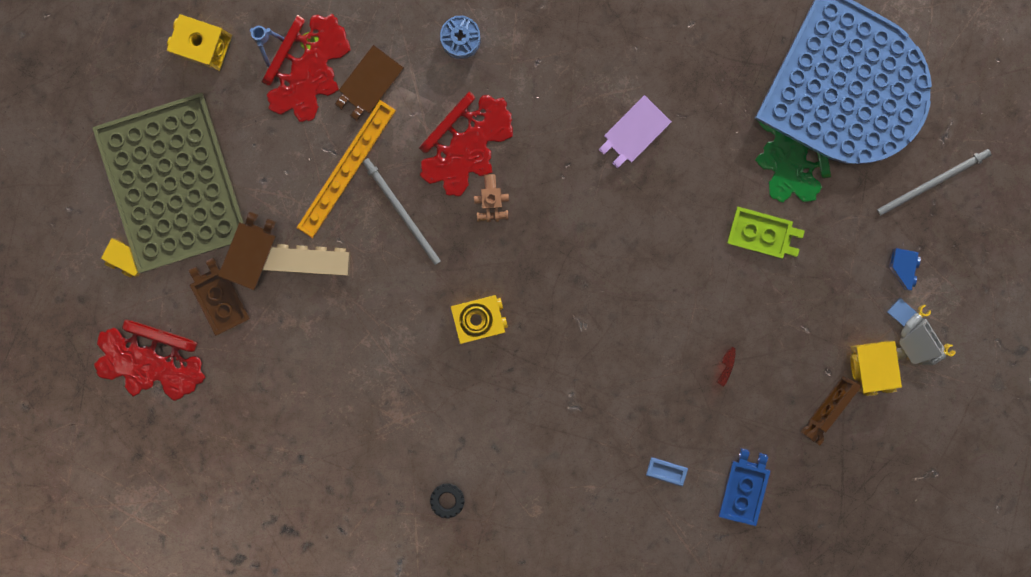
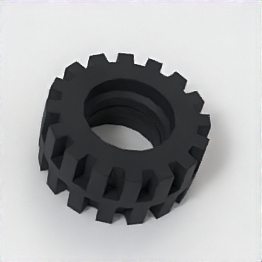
(438, 509)

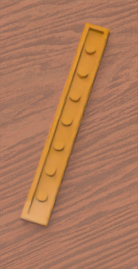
(346, 169)

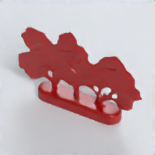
(310, 72)
(467, 149)
(143, 366)

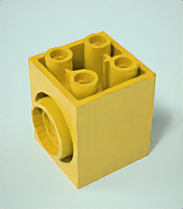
(199, 42)
(491, 323)
(876, 367)

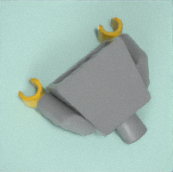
(920, 341)

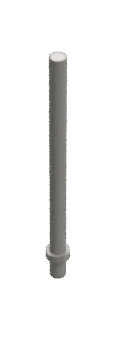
(373, 171)
(935, 181)

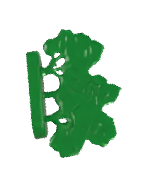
(788, 162)

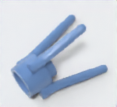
(261, 36)

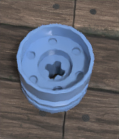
(467, 46)

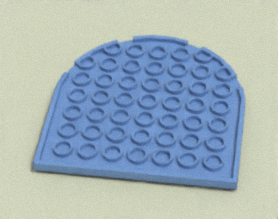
(849, 85)

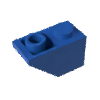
(904, 265)

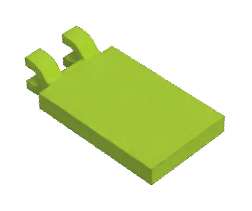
(763, 233)

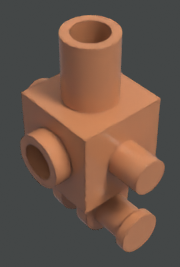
(491, 199)

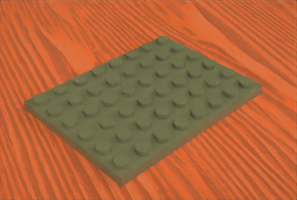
(169, 182)

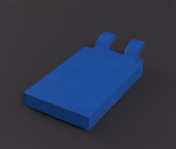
(745, 489)

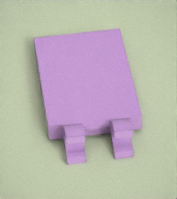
(635, 131)

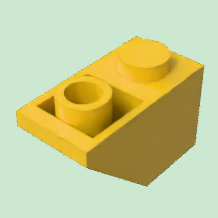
(120, 255)

